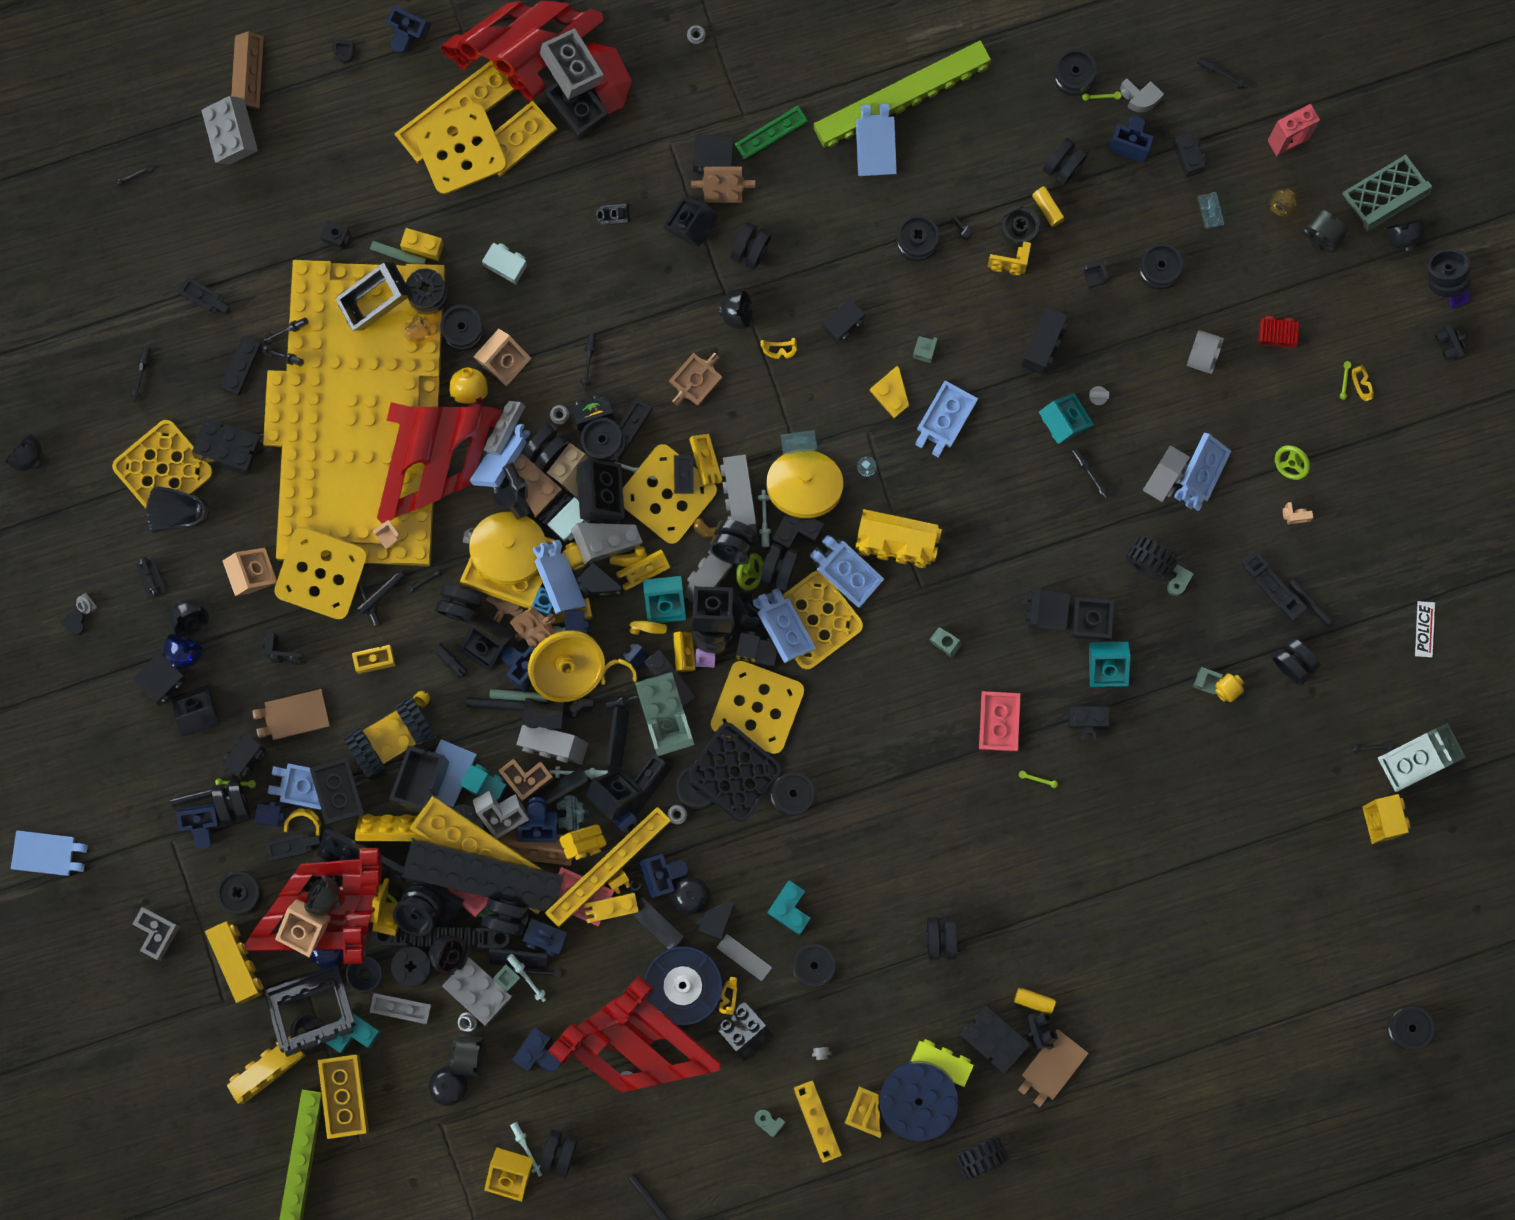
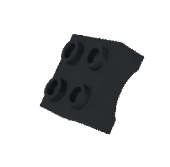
(542, 714)

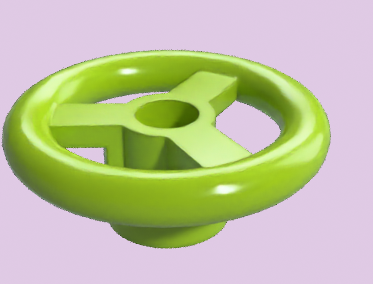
(1294, 461)
(748, 571)

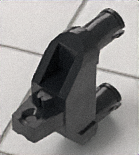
(513, 495)

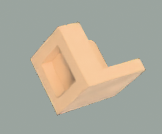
(387, 534)

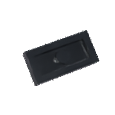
(683, 474)

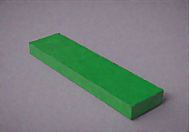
(771, 133)

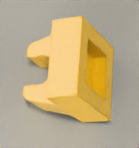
(617, 880)

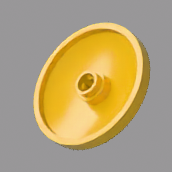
(804, 484)
(504, 548)
(566, 666)

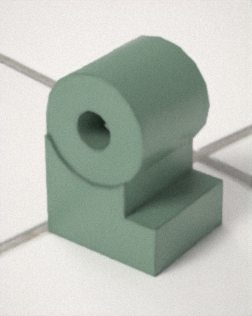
(1179, 583)
(946, 642)
(765, 1121)

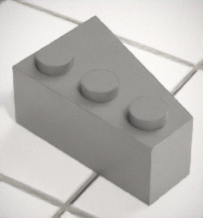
(604, 540)
(710, 574)
(552, 743)

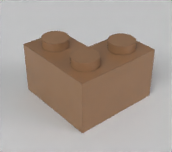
(525, 784)

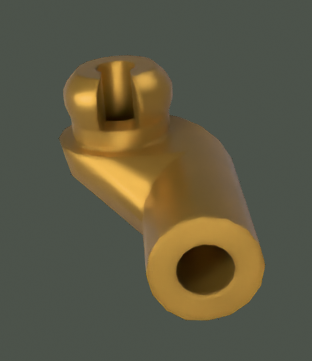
(702, 529)

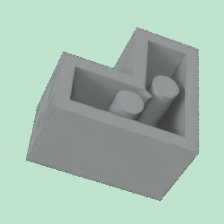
(1167, 472)
(500, 816)
(160, 933)

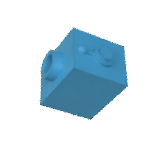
(542, 602)

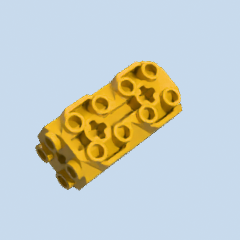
(898, 538)

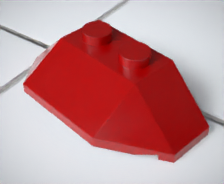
(615, 81)

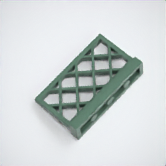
(1398, 203)

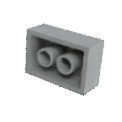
(571, 63)
(229, 130)
(477, 992)

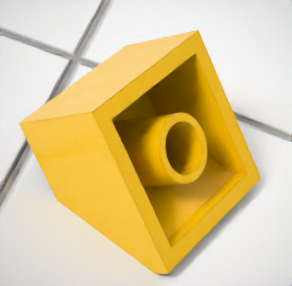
(508, 1174)

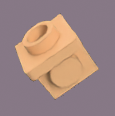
(1299, 516)

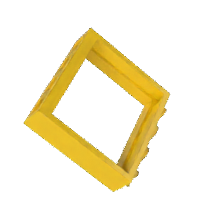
(817, 1121)

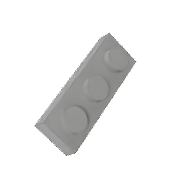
(504, 427)
(400, 1008)

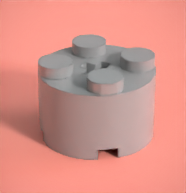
(1205, 352)

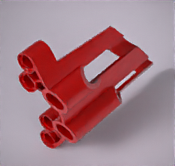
(518, 46)
(430, 438)
(348, 923)
(630, 1027)

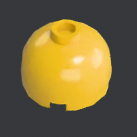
(468, 385)

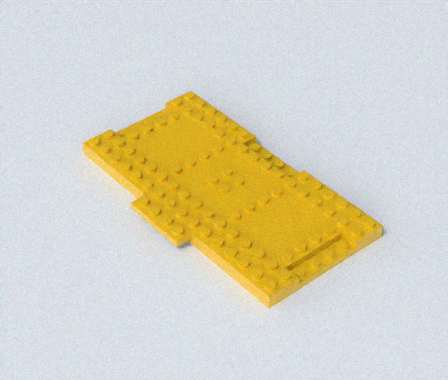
(336, 412)

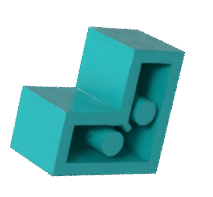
(479, 782)
(784, 908)
(363, 1033)

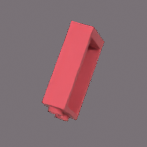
(1296, 127)

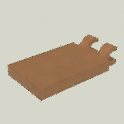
(293, 715)
(1052, 1068)

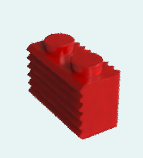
(1278, 332)

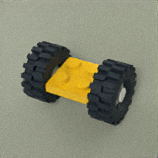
(389, 737)

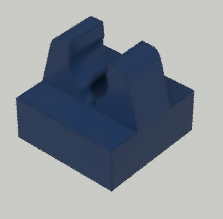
(636, 656)
(625, 820)

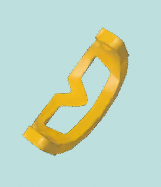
(766, 345)
(1365, 397)
(619, 661)
(307, 813)
(732, 983)

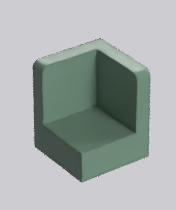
(924, 349)
(1206, 680)
(506, 978)

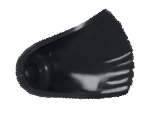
(174, 509)

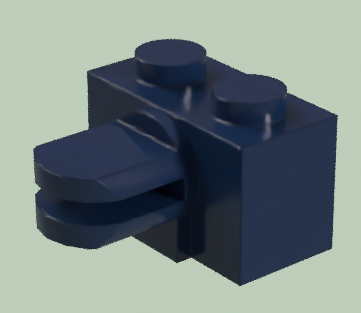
(406, 28)
(1131, 140)
(519, 666)
(199, 820)
(541, 824)
(661, 874)
(545, 937)
(536, 1052)

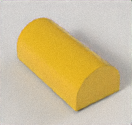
(1048, 206)
(684, 652)
(1034, 1001)

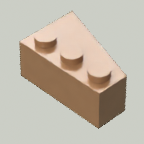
(540, 487)

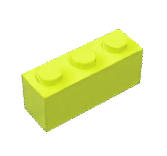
(957, 1068)

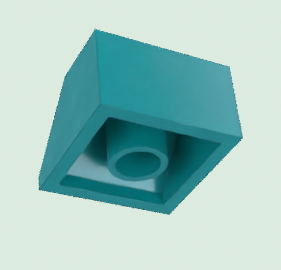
(1065, 418)
(664, 599)
(1109, 664)

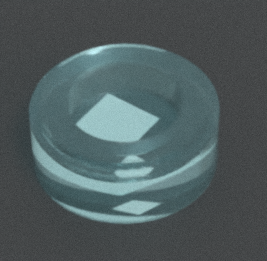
(866, 466)

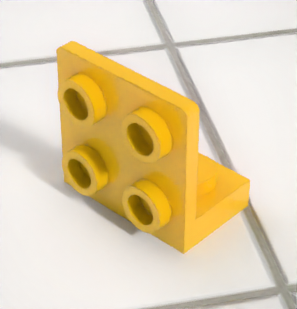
(1015, 266)
(383, 915)

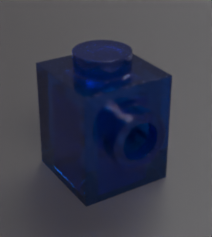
(576, 621)
(269, 814)

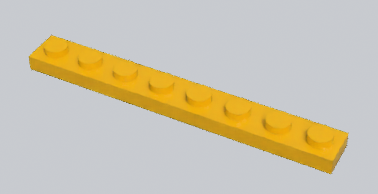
(607, 867)

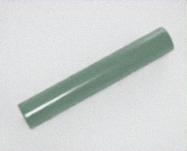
(396, 253)
(515, 695)

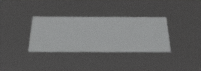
(744, 957)

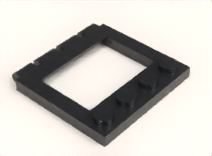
(300, 989)

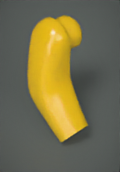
(628, 559)
(647, 626)

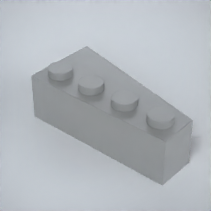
(738, 490)

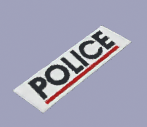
(1425, 629)

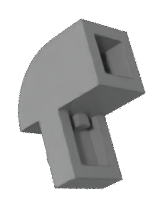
(1141, 100)

